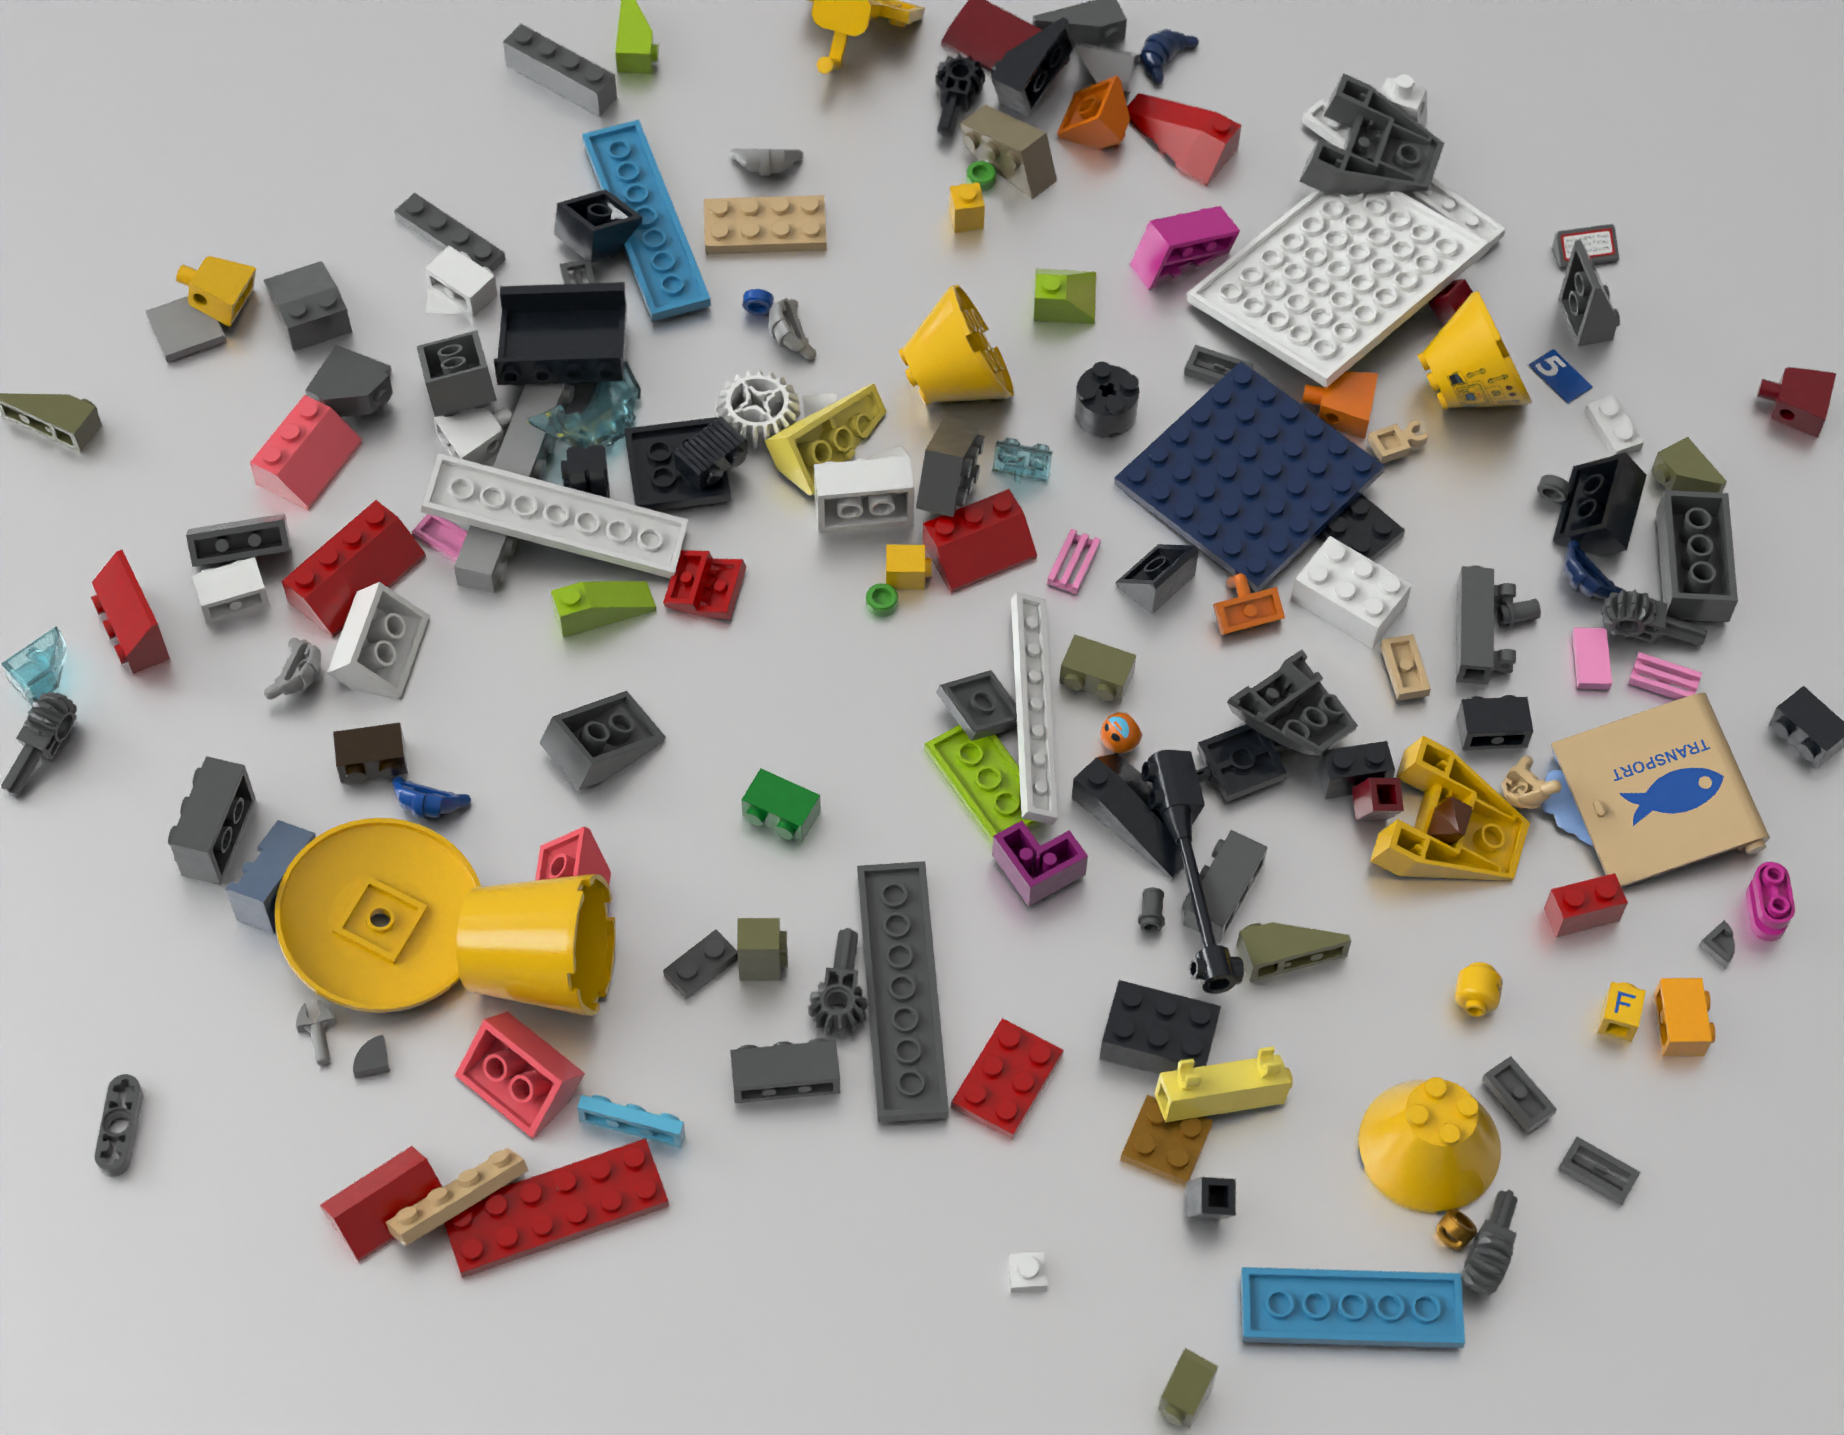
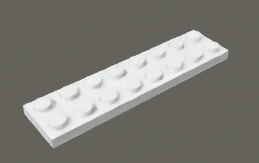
(554, 515)

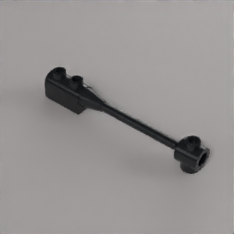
(1179, 803)

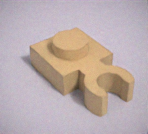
(1395, 443)

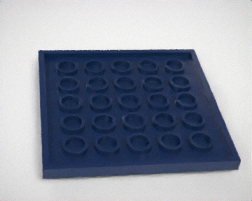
(1249, 476)

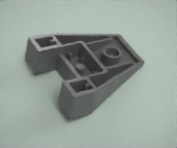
(1382, 149)

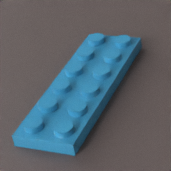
(1352, 1307)

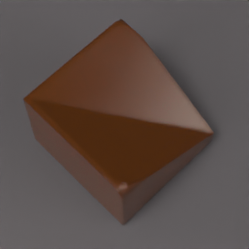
(1450, 820)

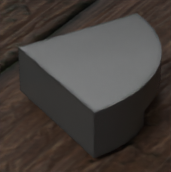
(1720, 944)
(371, 1058)

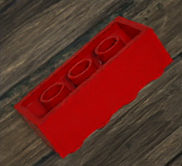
(361, 554)

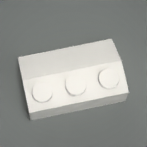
(378, 642)

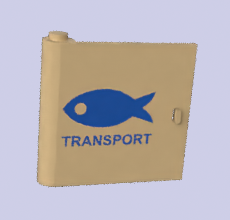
(1662, 790)

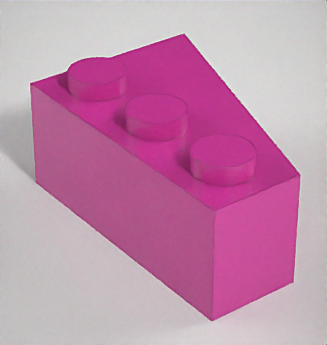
(1182, 241)

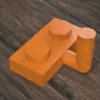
(1248, 608)

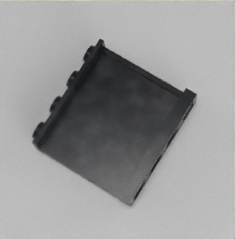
(562, 333)

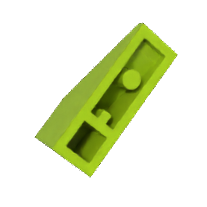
(634, 42)
(599, 603)

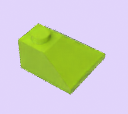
(1065, 296)

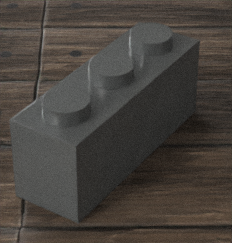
(238, 540)
(1227, 880)
(785, 1070)

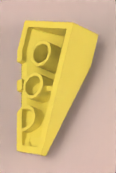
(825, 436)

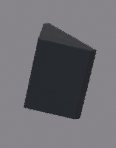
(1159, 575)

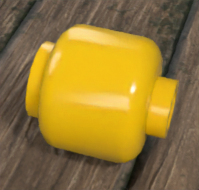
(1478, 989)

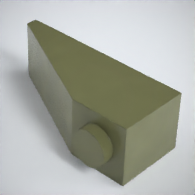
(54, 416)
(1284, 948)

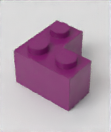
(1038, 869)

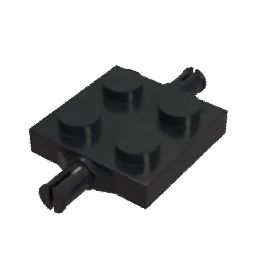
(1241, 762)

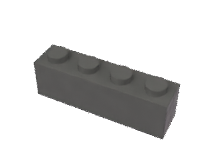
(560, 70)

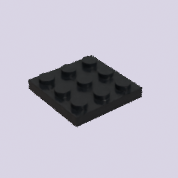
(653, 470)

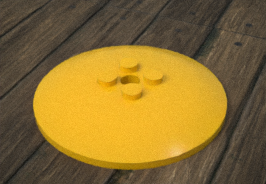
(365, 872)

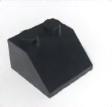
(595, 224)

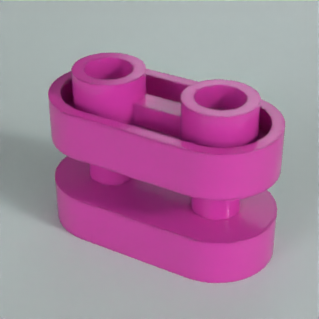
(1770, 901)

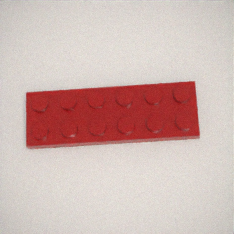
(557, 1207)

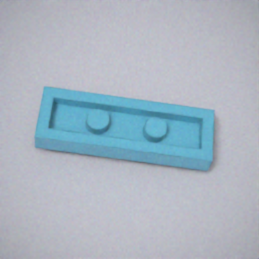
(631, 1120)

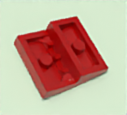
(705, 585)

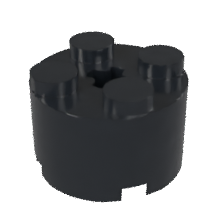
(1106, 400)

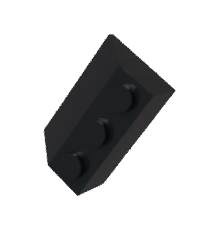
(1601, 505)

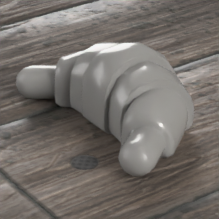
(766, 160)
(787, 329)
(299, 671)

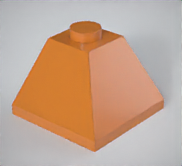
(1096, 115)

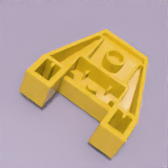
(1492, 836)

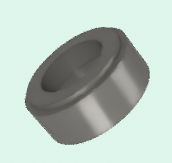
(1553, 488)

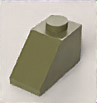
(1686, 469)
(1187, 1389)

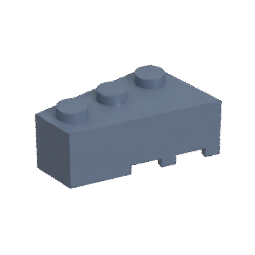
(257, 890)

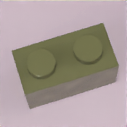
(1097, 669)
(761, 949)

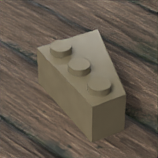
(1012, 147)

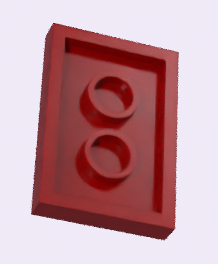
(1007, 1078)

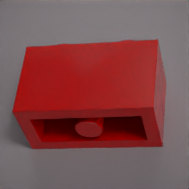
(1585, 905)

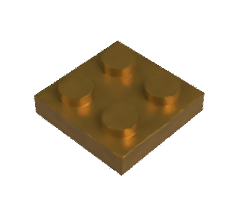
(1167, 1147)

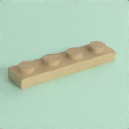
(456, 1196)

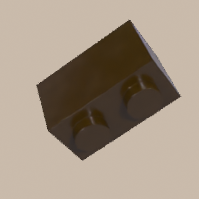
(370, 752)

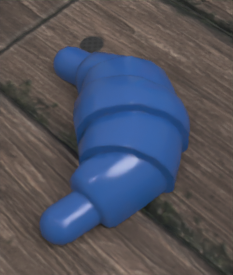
(427, 801)

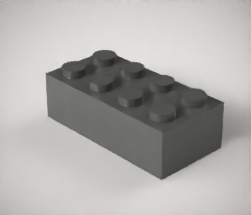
(1696, 555)

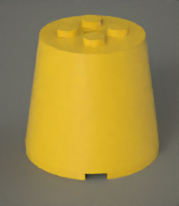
(539, 942)

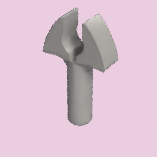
(317, 1030)

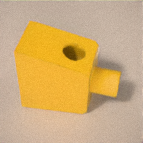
(218, 287)

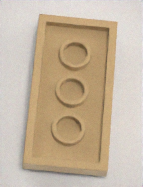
(764, 224)

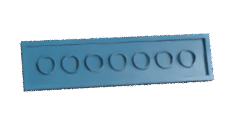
(659, 245)

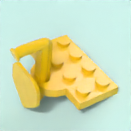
(853, 18)

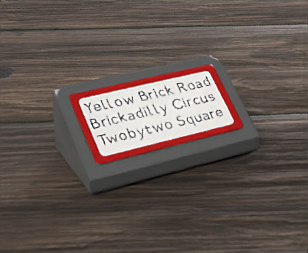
(1598, 241)

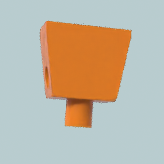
(1345, 402)

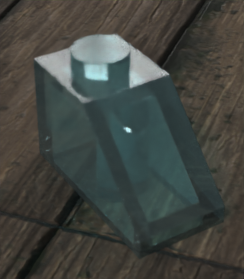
(37, 666)

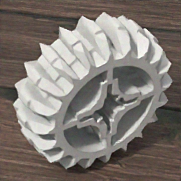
(761, 400)

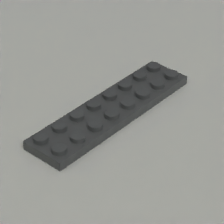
(902, 992)

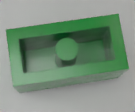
(780, 806)

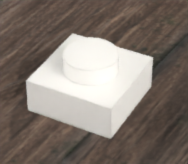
(1027, 1272)

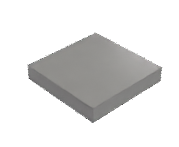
(183, 329)

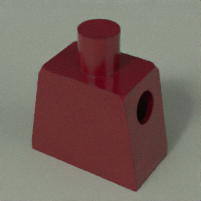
(1800, 398)

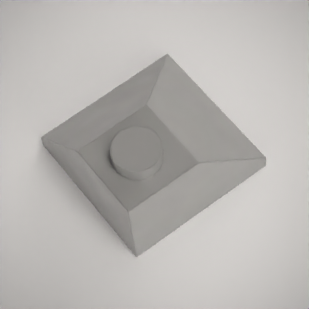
(1109, 62)

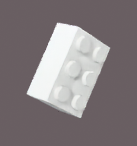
(864, 493)
(1351, 592)

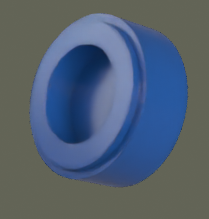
(757, 301)

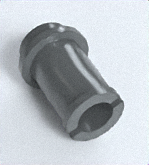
(1519, 611)
(1151, 917)

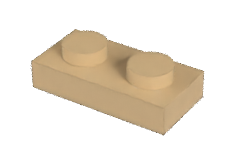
(1405, 667)

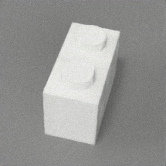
(461, 280)
(230, 590)

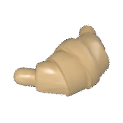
(1524, 789)

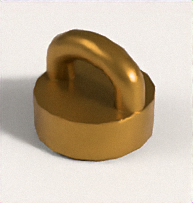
(1458, 1226)

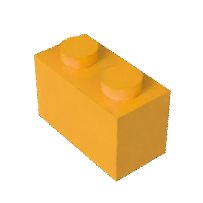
(1683, 1017)

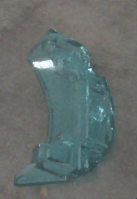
(601, 421)

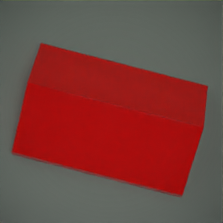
(366, 1205)

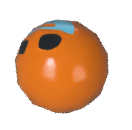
(1120, 733)

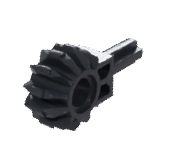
(958, 84)

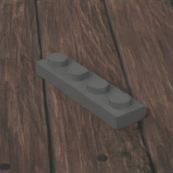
(445, 231)

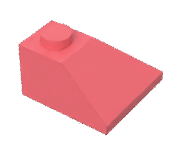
(572, 856)

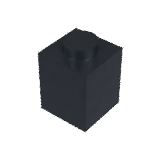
(1211, 1198)

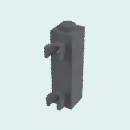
(1476, 625)

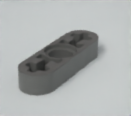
(113, 1110)

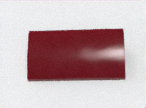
(987, 33)

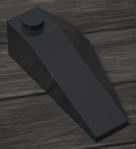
(1119, 800)

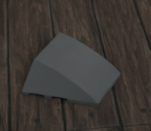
(1294, 709)

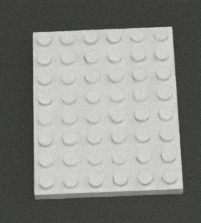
(1337, 277)

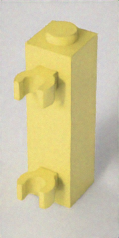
(1223, 1086)

